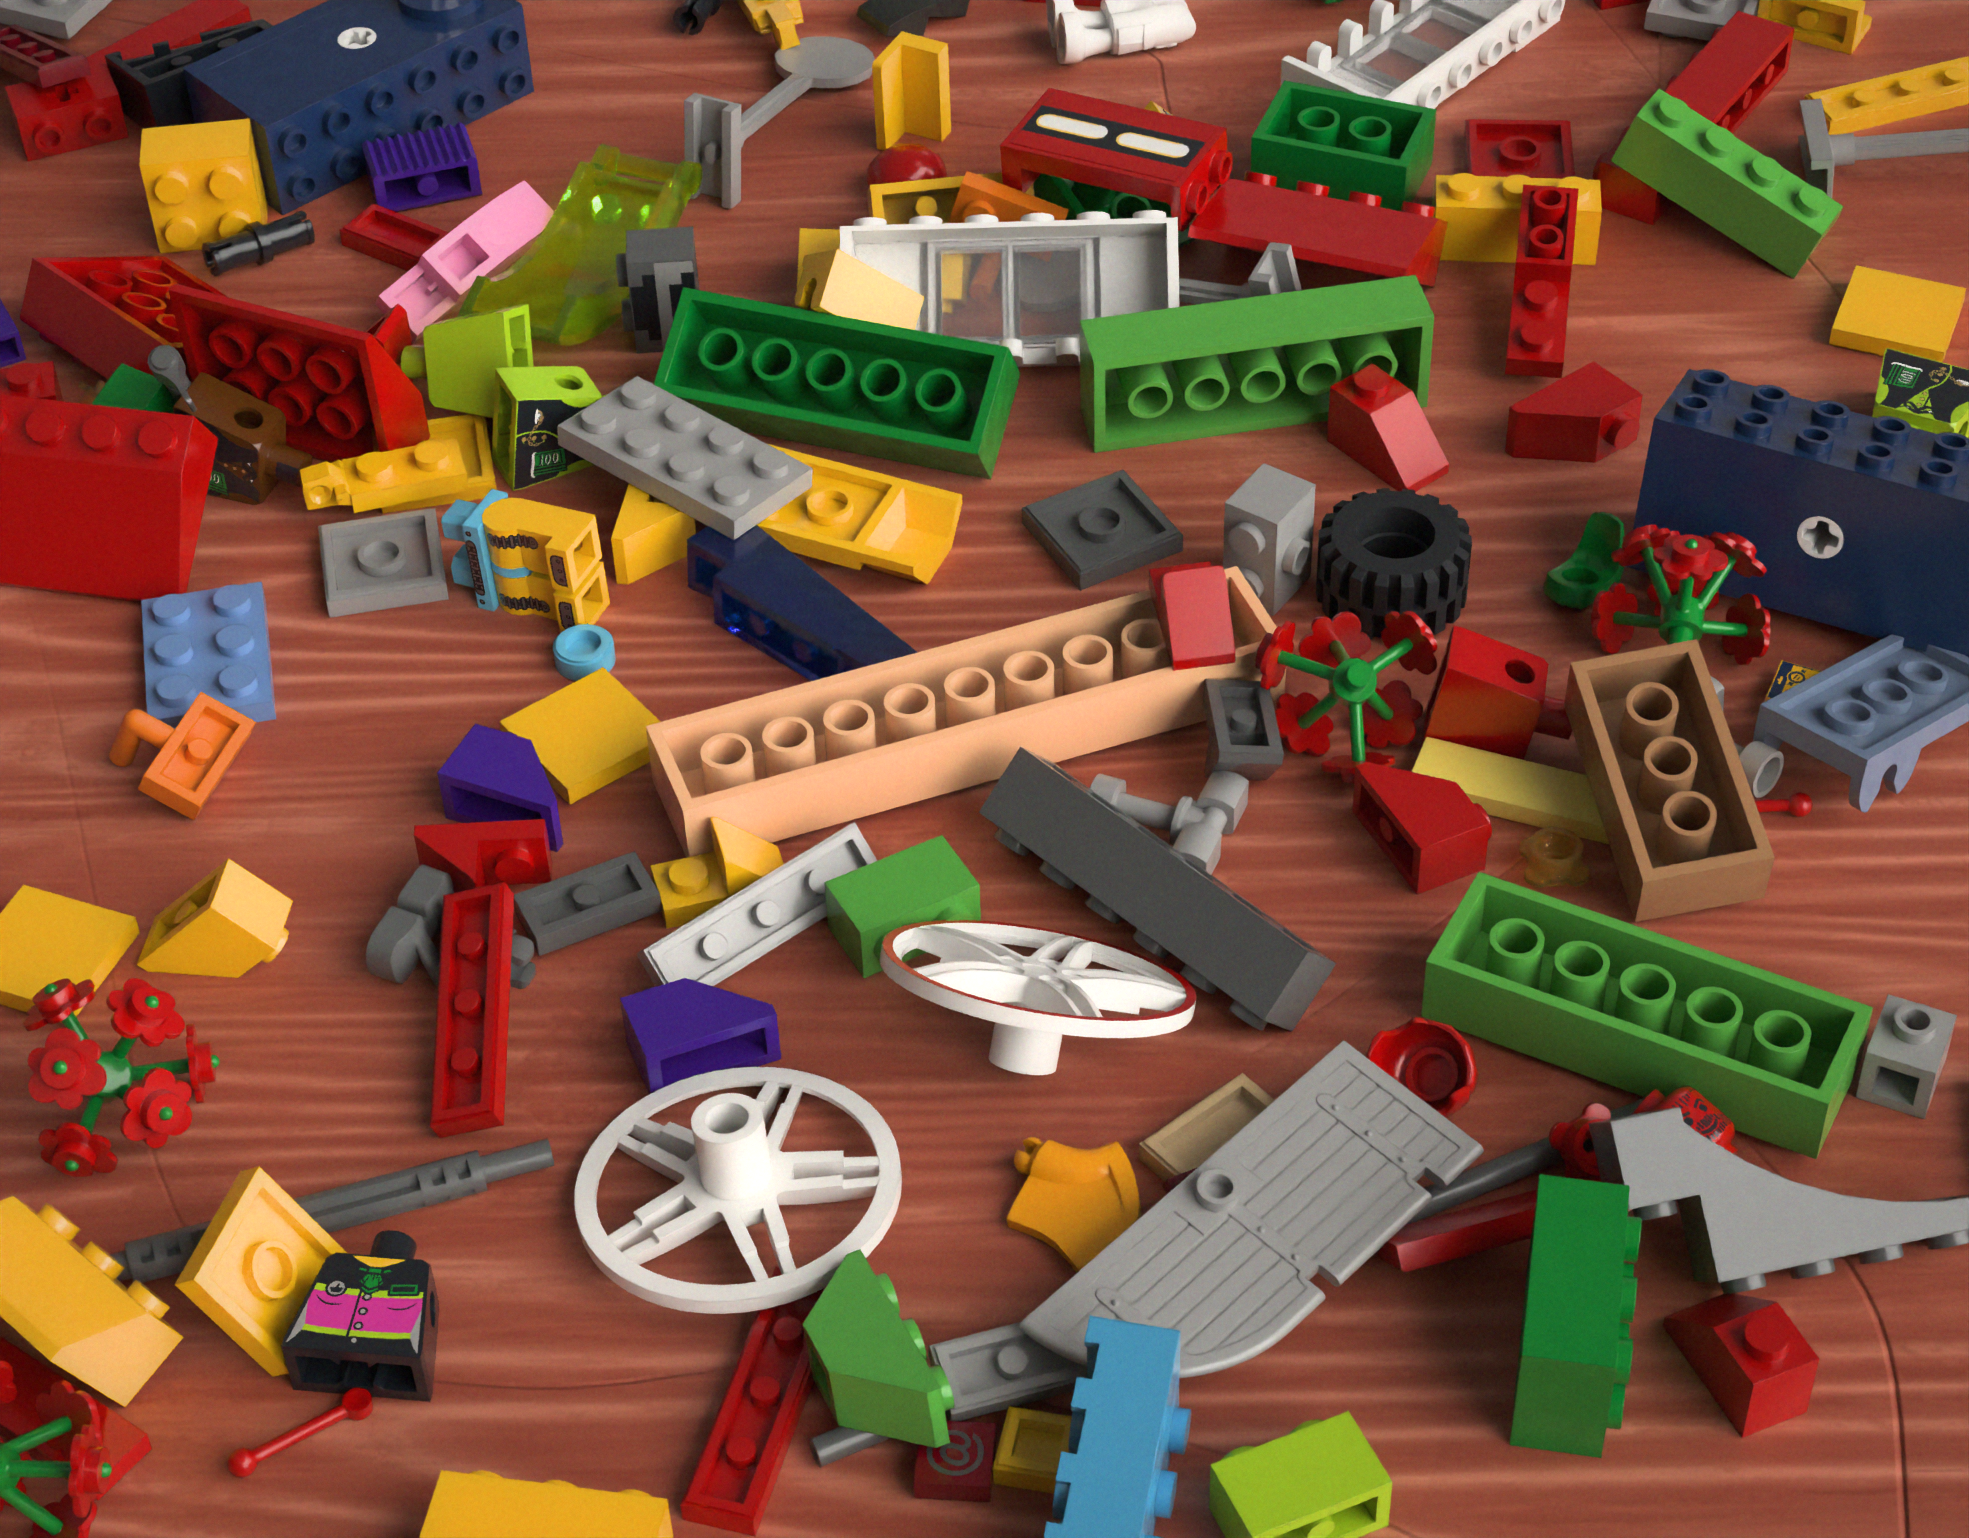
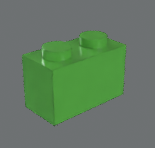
(897, 891)

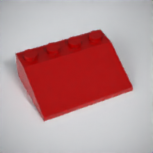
(1325, 229)
(107, 308)
(319, 374)
(100, 498)

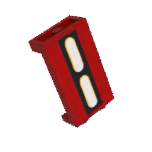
(1119, 151)

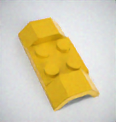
(867, 520)

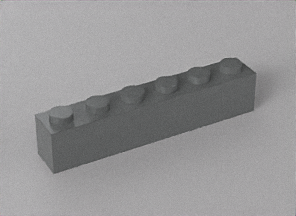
(1158, 891)

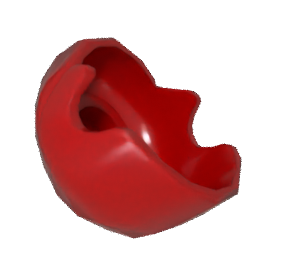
(905, 163)
(1429, 1062)

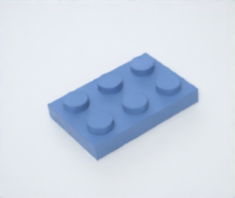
(208, 645)

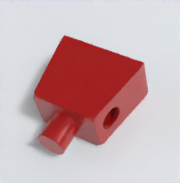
(1491, 697)

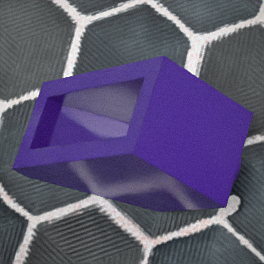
(498, 779)
(696, 1030)

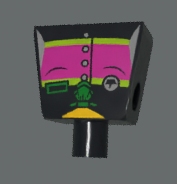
(368, 1324)

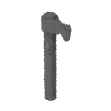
(170, 370)

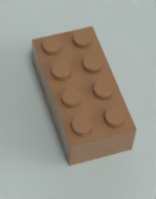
(1667, 781)

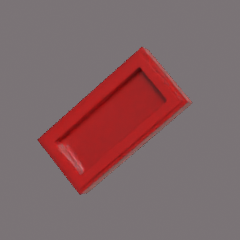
(390, 236)

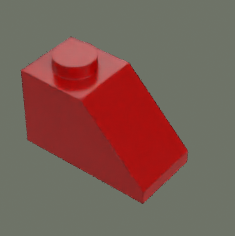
(1575, 418)
(1384, 429)
(1421, 824)
(1747, 1358)

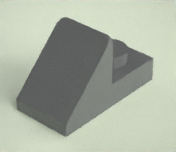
(1241, 729)

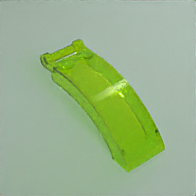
(572, 264)

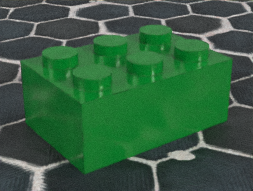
(1345, 143)
(1571, 1334)

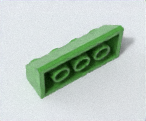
(1726, 183)

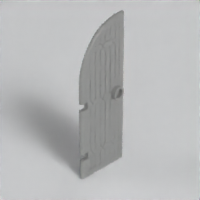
(1286, 1198)

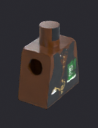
(250, 444)

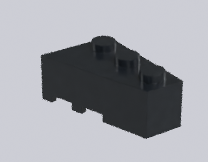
(155, 86)

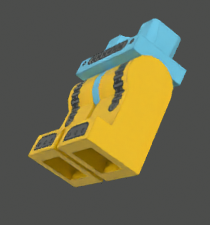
(529, 558)

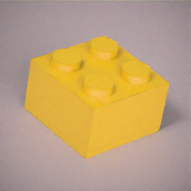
(201, 182)

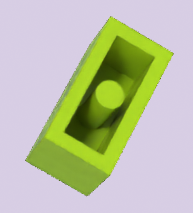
(1302, 1485)

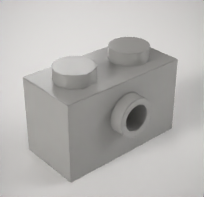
(1271, 534)

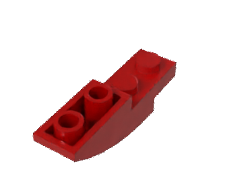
(1542, 281)

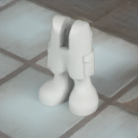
(1117, 27)

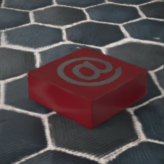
(960, 1468)

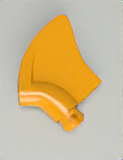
(1074, 1197)

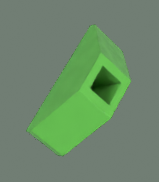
(872, 1361)

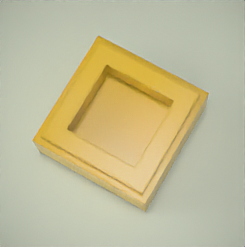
(1031, 1449)

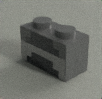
(655, 271)

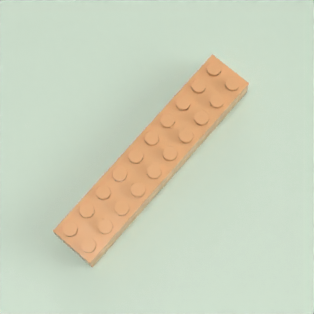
(937, 719)

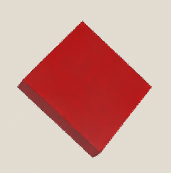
(1519, 148)

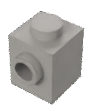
(1906, 1056)

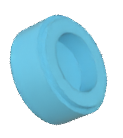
(583, 651)

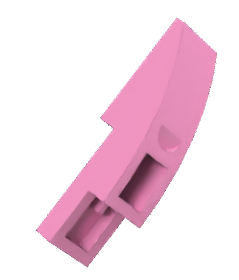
(478, 246)

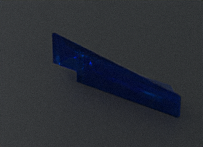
(785, 606)

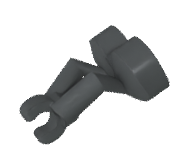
(407, 931)

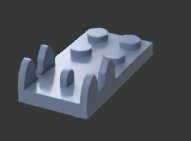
(1872, 713)

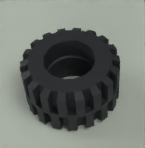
(1393, 556)

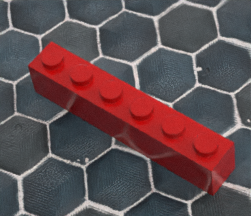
(1720, 84)

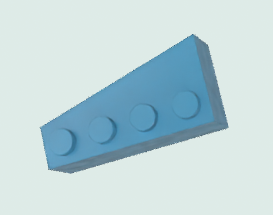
(1122, 1434)

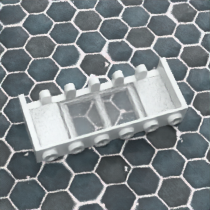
(1422, 49)
(1025, 278)

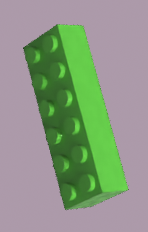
(1246, 360)
(1645, 1011)

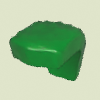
(1590, 566)

